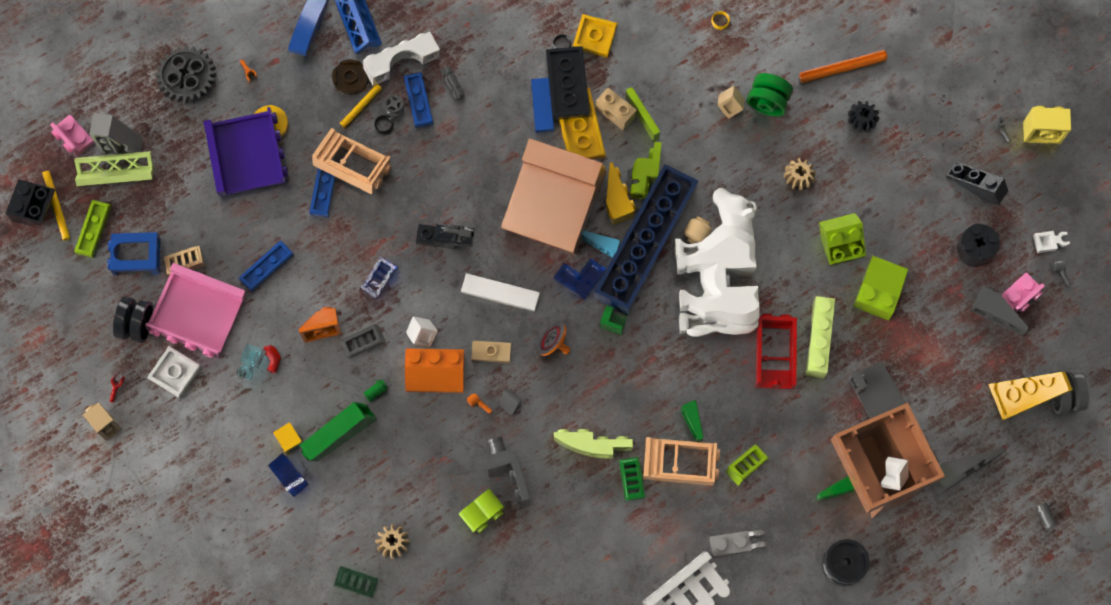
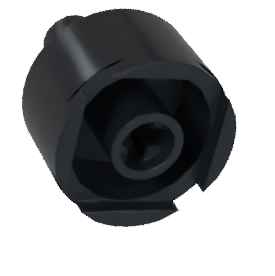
(986, 239)

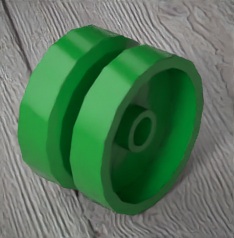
(769, 94)

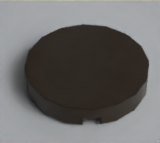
(349, 77)

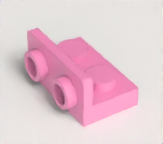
(73, 135)
(1022, 292)

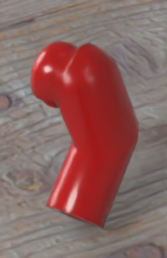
(274, 357)

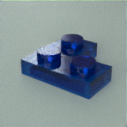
(580, 283)

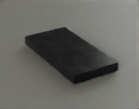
(567, 83)

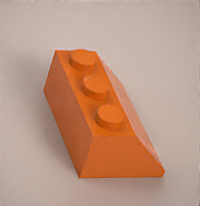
(434, 370)

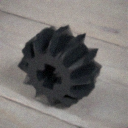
(860, 122)

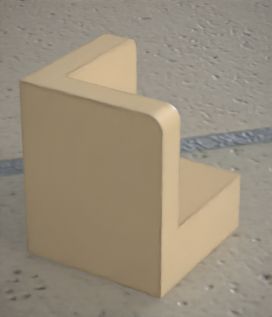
(731, 102)

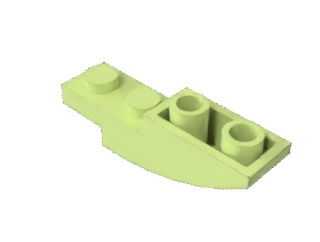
(583, 443)

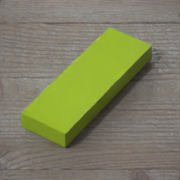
(642, 114)
(92, 228)

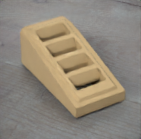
(186, 253)

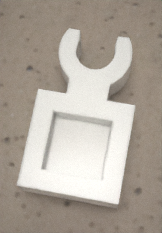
(1048, 241)

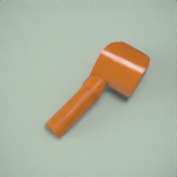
(248, 71)
(474, 399)

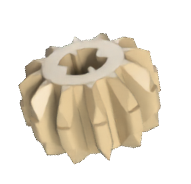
(805, 171)
(398, 537)

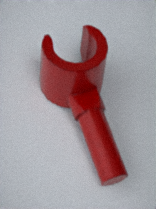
(116, 385)

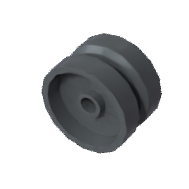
(1077, 398)

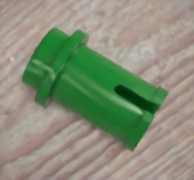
(375, 390)

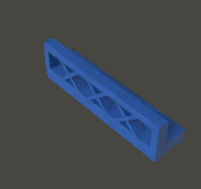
(364, 24)

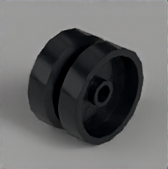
(131, 319)
(856, 558)

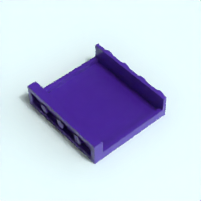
(246, 153)

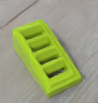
(735, 470)

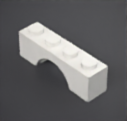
(421, 48)

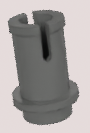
(1046, 515)

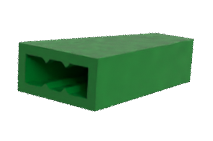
(338, 431)

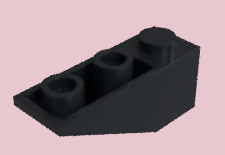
(979, 182)

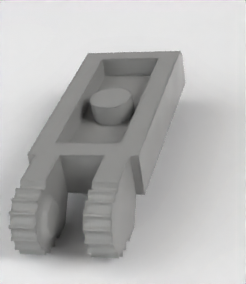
(735, 543)

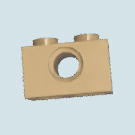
(615, 109)
(101, 421)

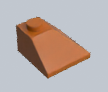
(321, 325)

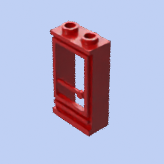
(776, 378)

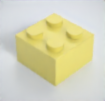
(1047, 125)

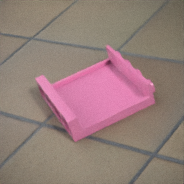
(196, 311)

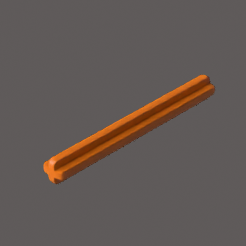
(843, 66)

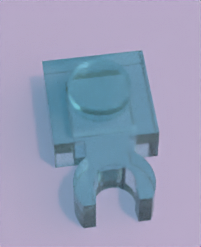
(251, 358)

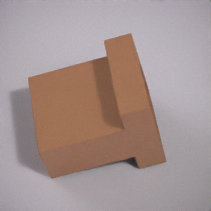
(553, 196)
(869, 444)

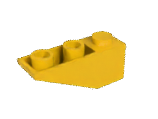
(617, 202)

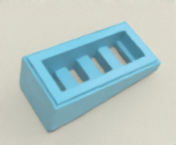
(603, 243)

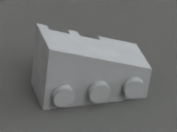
(114, 136)

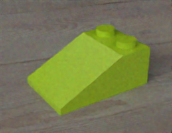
(880, 288)

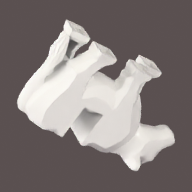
(721, 256)

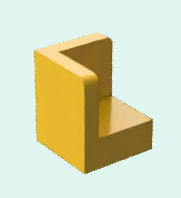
(287, 437)

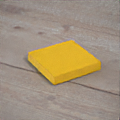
(595, 35)

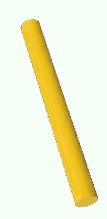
(56, 207)

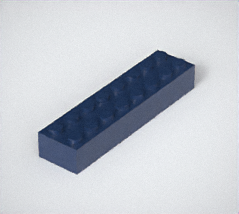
(646, 239)

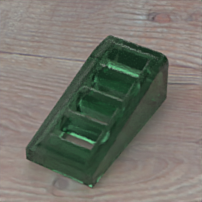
(337, 582)

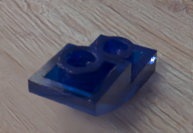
(288, 474)

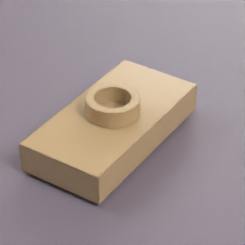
(491, 351)

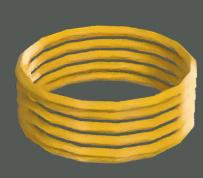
(722, 13)

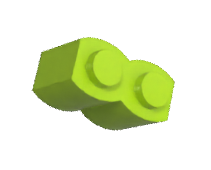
(482, 511)

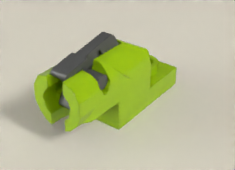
(644, 173)

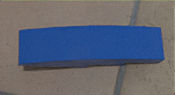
(307, 26)

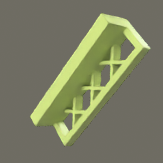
(116, 175)

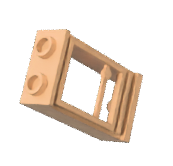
(328, 148)
(655, 455)

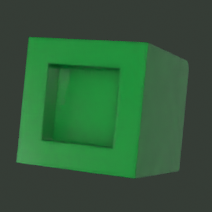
(612, 321)

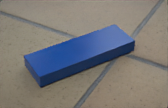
(418, 100)
(542, 105)
(322, 194)
(266, 266)

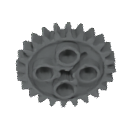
(202, 77)

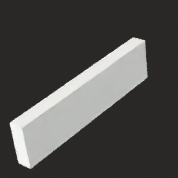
(500, 292)

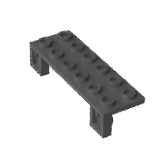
(876, 390)

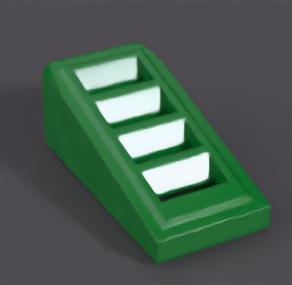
(692, 418)
(626, 462)
(840, 488)

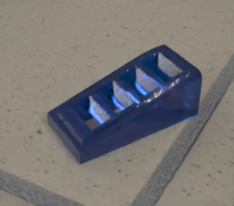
(373, 273)

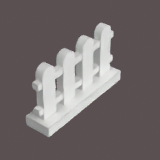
(691, 583)

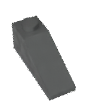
(996, 309)

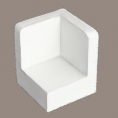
(421, 331)
(895, 473)

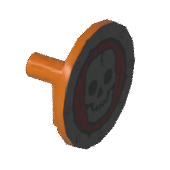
(553, 339)

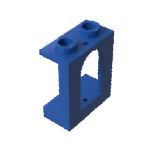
(151, 265)

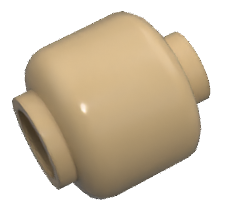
(697, 230)

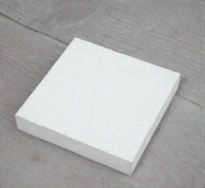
(174, 372)

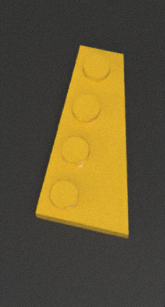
(1026, 393)

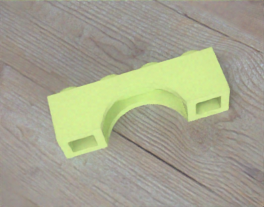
(820, 339)

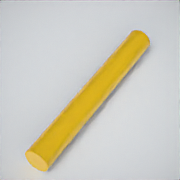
(360, 106)

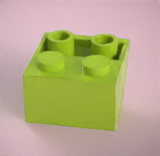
(842, 238)

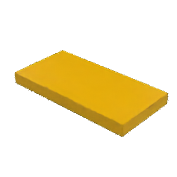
(583, 134)

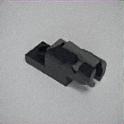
(445, 235)

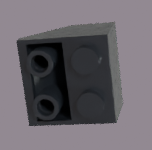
(29, 203)

